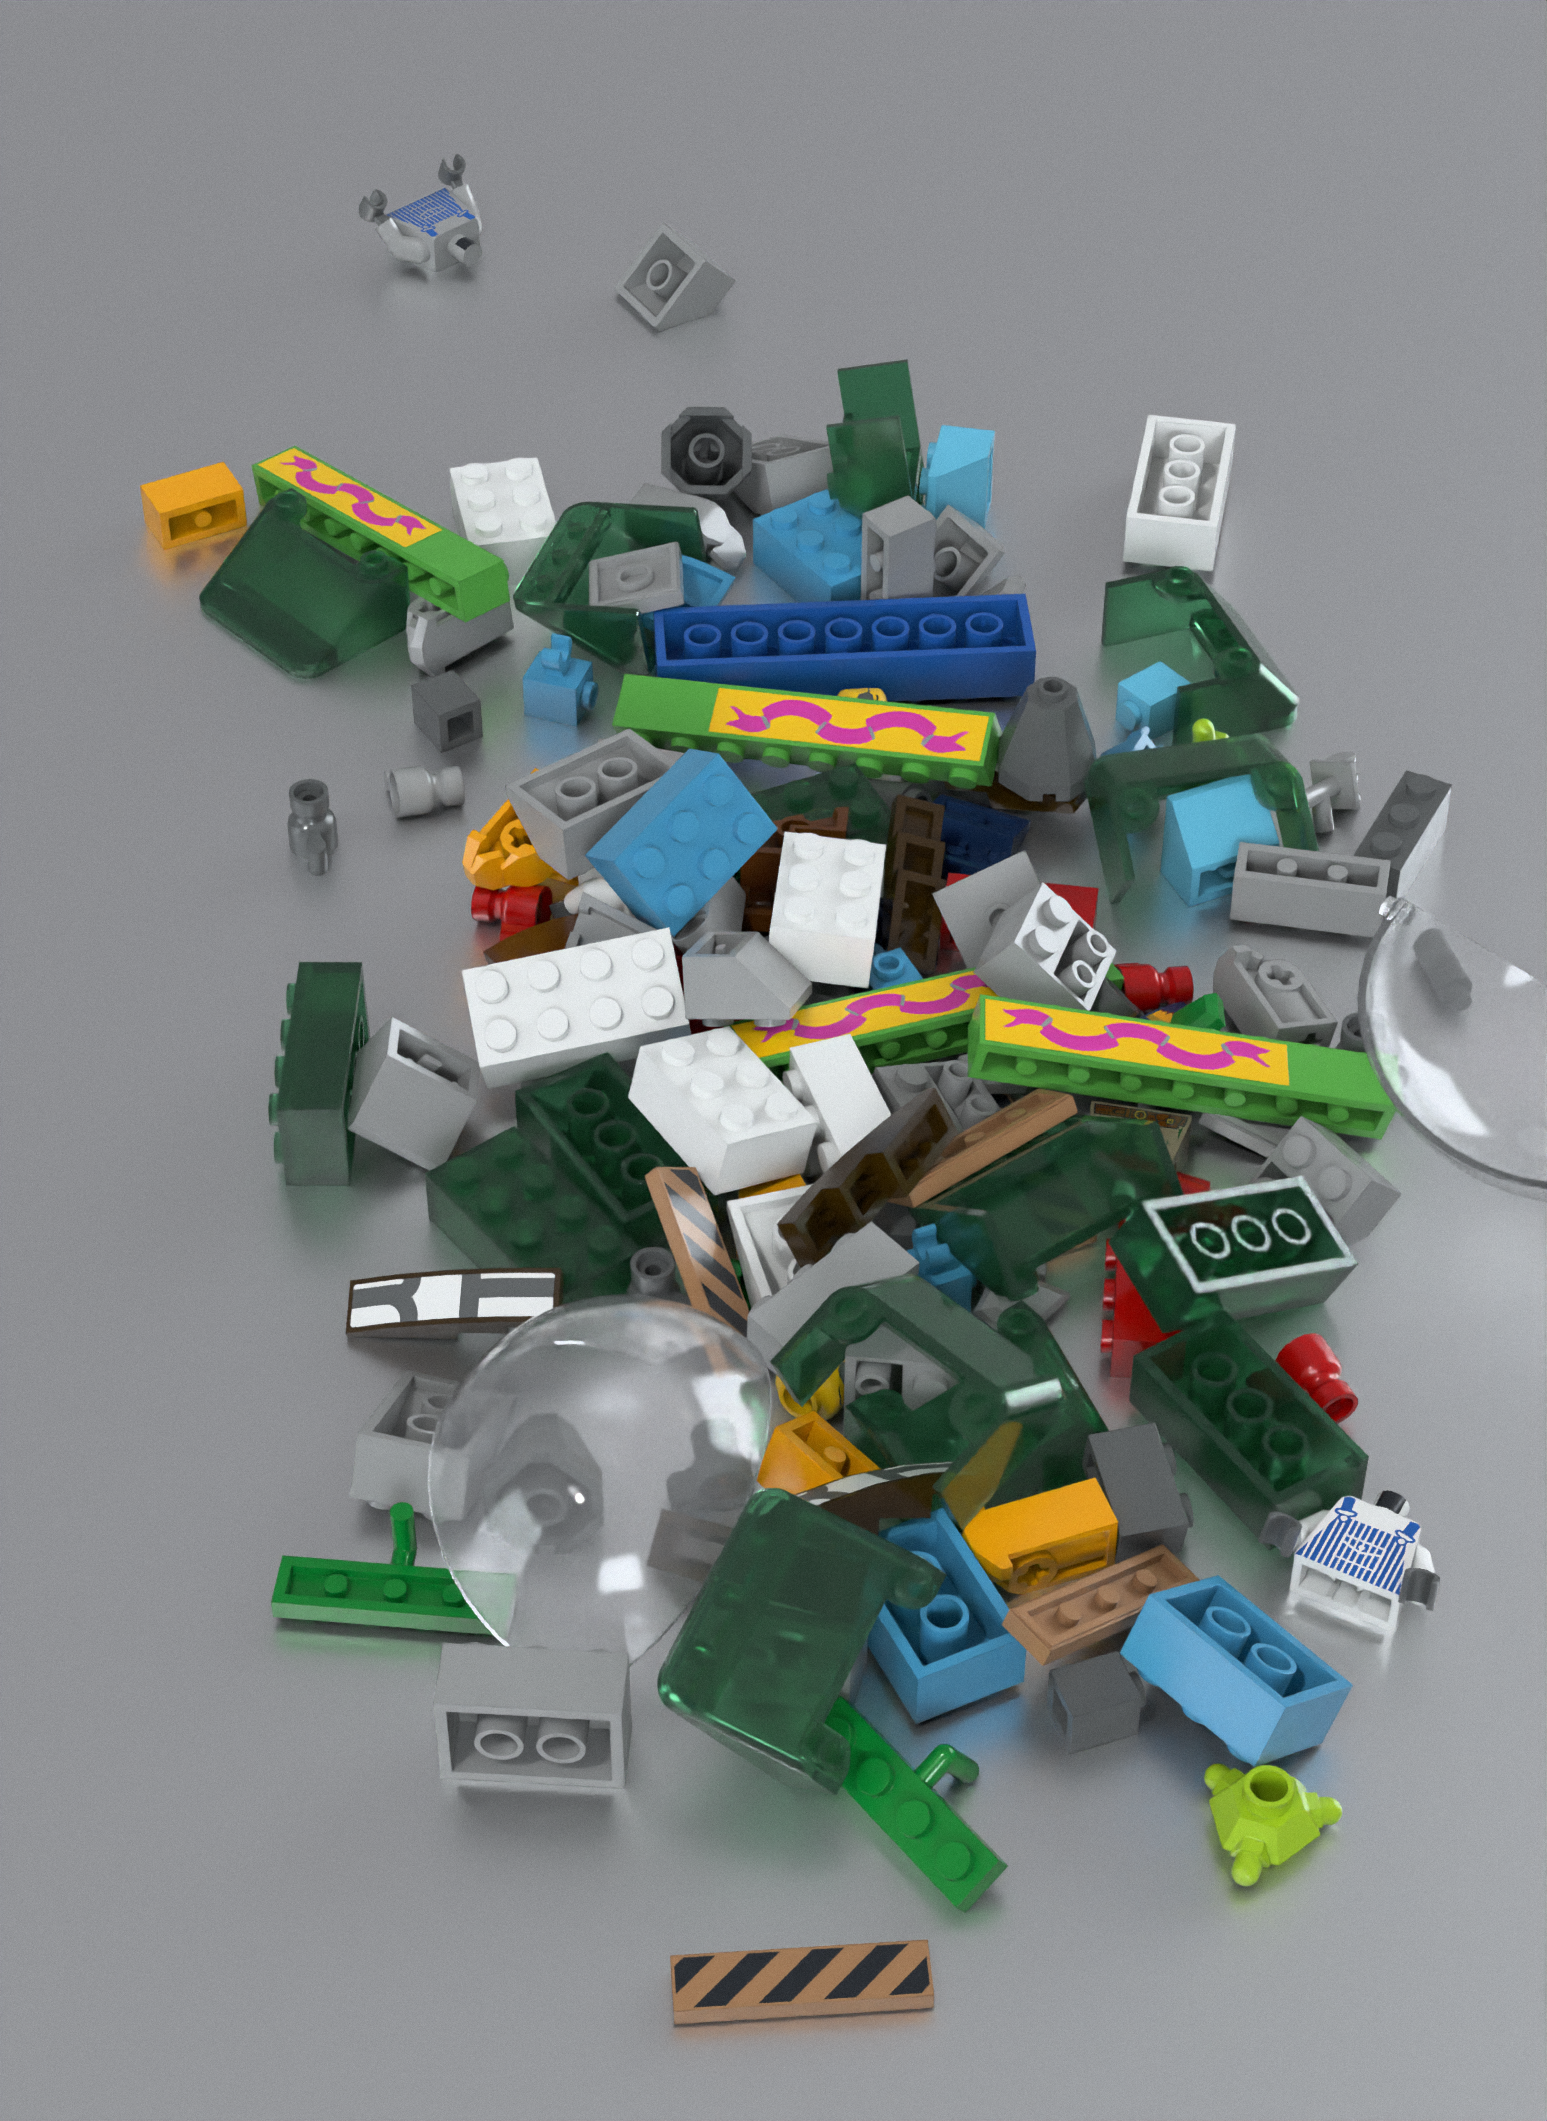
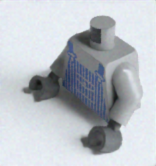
(433, 229)

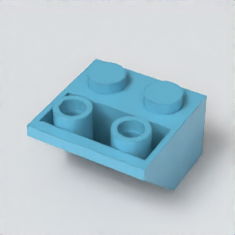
(959, 472)
(1205, 835)

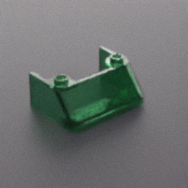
(879, 443)
(1247, 687)
(1128, 786)
(1005, 1394)

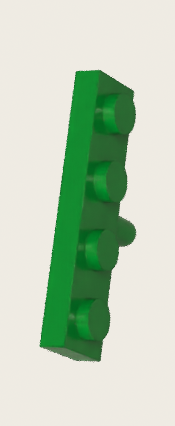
(375, 1592)
(913, 1811)

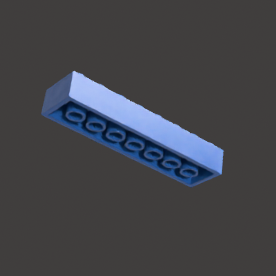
(898, 645)

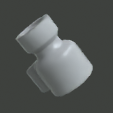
(417, 790)

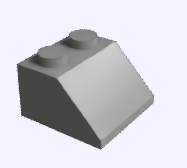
(673, 281)

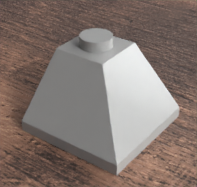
(962, 554)

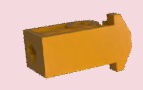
(503, 854)
(1045, 1538)

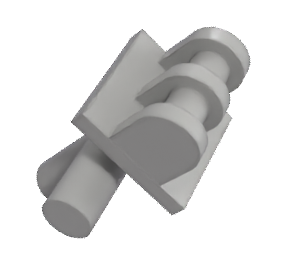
(1332, 788)

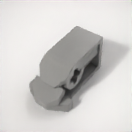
(721, 541)
(441, 638)
(1271, 998)

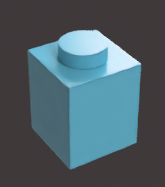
(1149, 700)

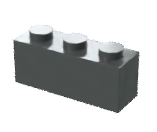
(1408, 829)

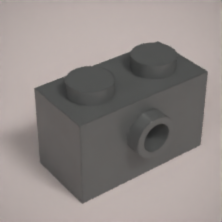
(1140, 1487)

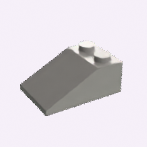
(785, 472)
(397, 1443)

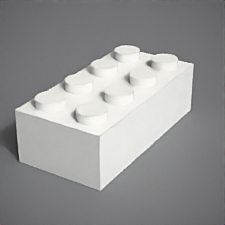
(1179, 493)
(574, 1005)

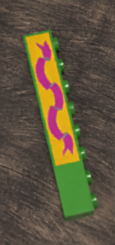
(361, 519)
(812, 730)
(887, 1024)
(1175, 1066)

